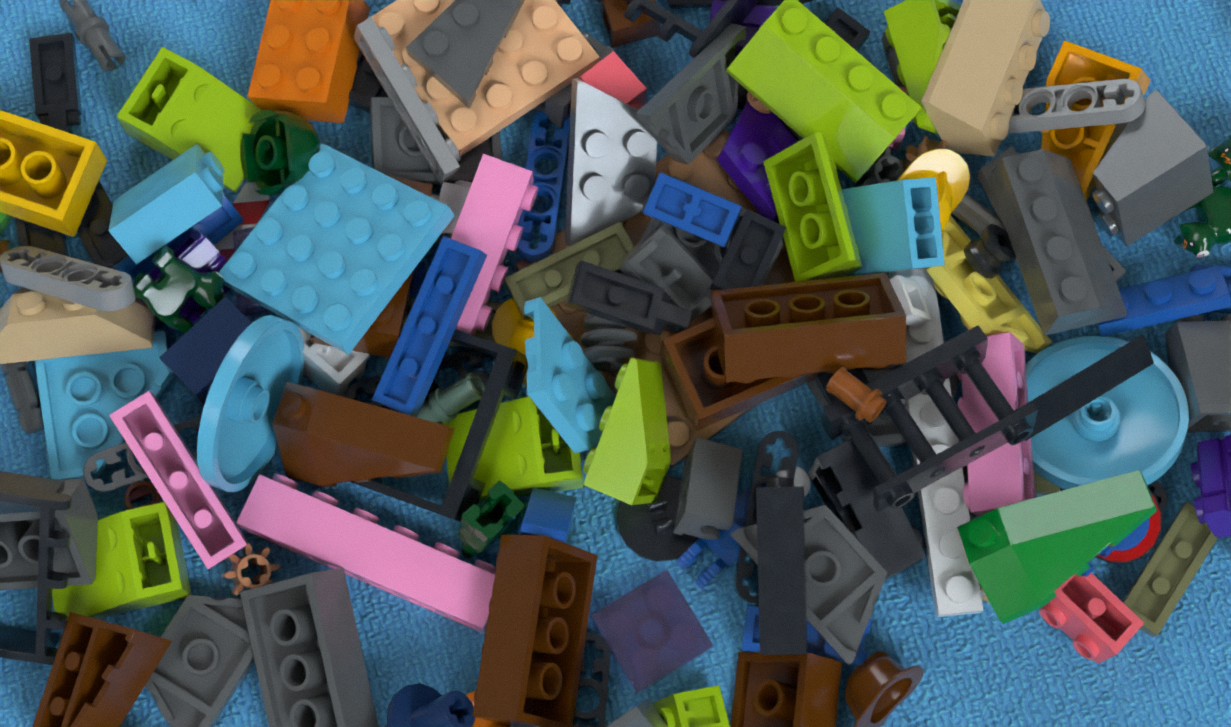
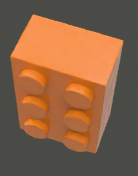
(308, 58)

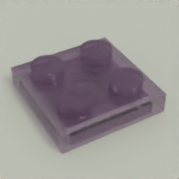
(652, 631)

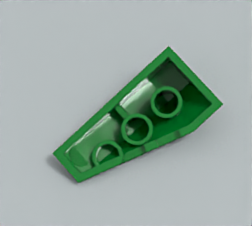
(1041, 542)

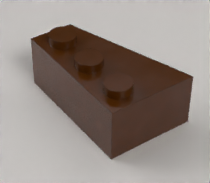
(97, 673)

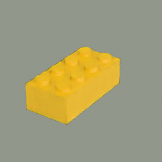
(46, 173)

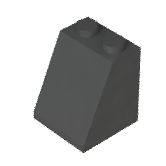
(1151, 172)
(1202, 363)

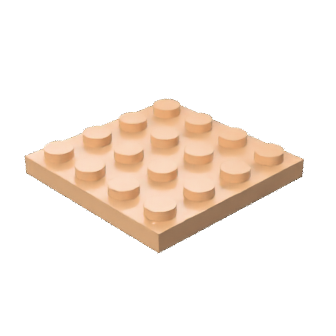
(528, 67)

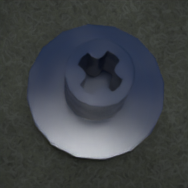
(425, 707)

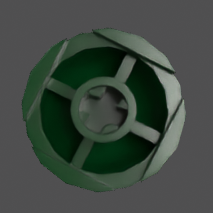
(277, 150)

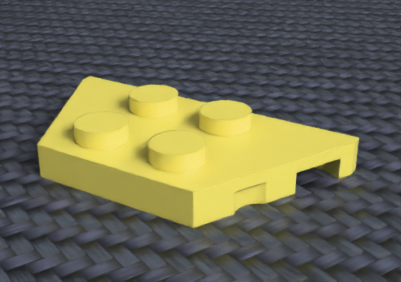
(982, 299)

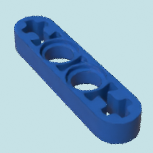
(548, 186)

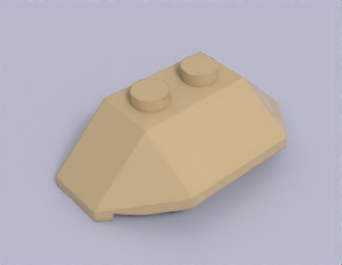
(49, 328)

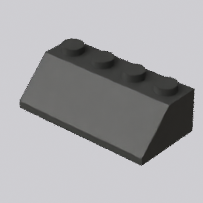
(1055, 241)
(21, 540)
(309, 652)

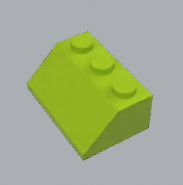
(812, 210)

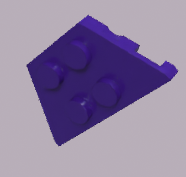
(751, 142)

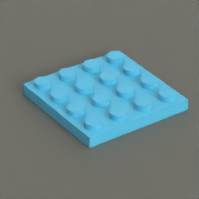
(336, 248)

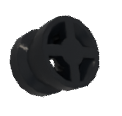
(990, 251)

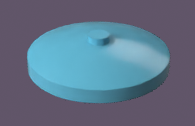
(239, 410)
(1121, 431)

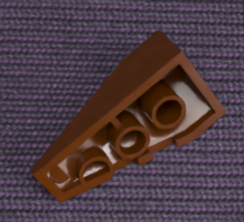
(345, 440)

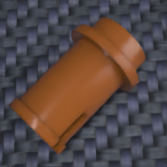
(856, 395)

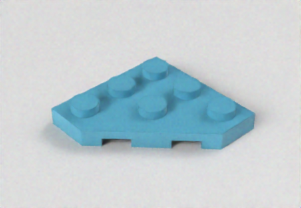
(81, 395)

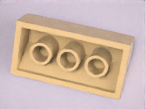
(984, 72)

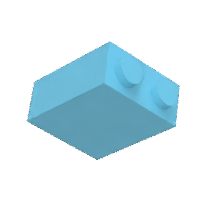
(167, 203)
(896, 225)

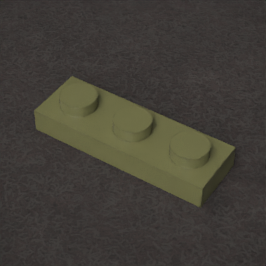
(554, 274)
(1169, 569)

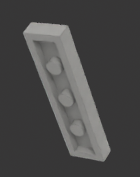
(399, 85)

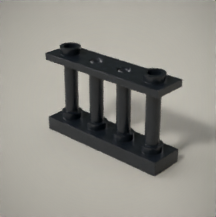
(926, 376)

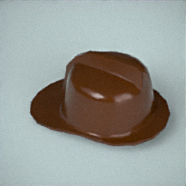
(879, 688)

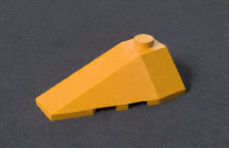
(1087, 144)

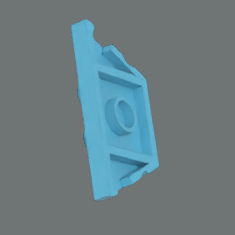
(564, 380)

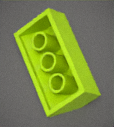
(823, 87)

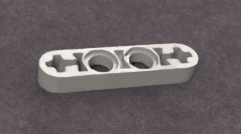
(1064, 96)
(68, 278)

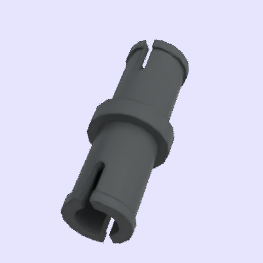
(94, 33)

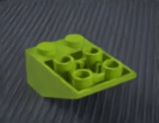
(918, 35)
(187, 106)
(635, 437)
(520, 451)
(136, 565)

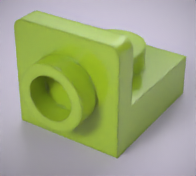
(694, 708)

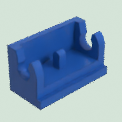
(692, 210)

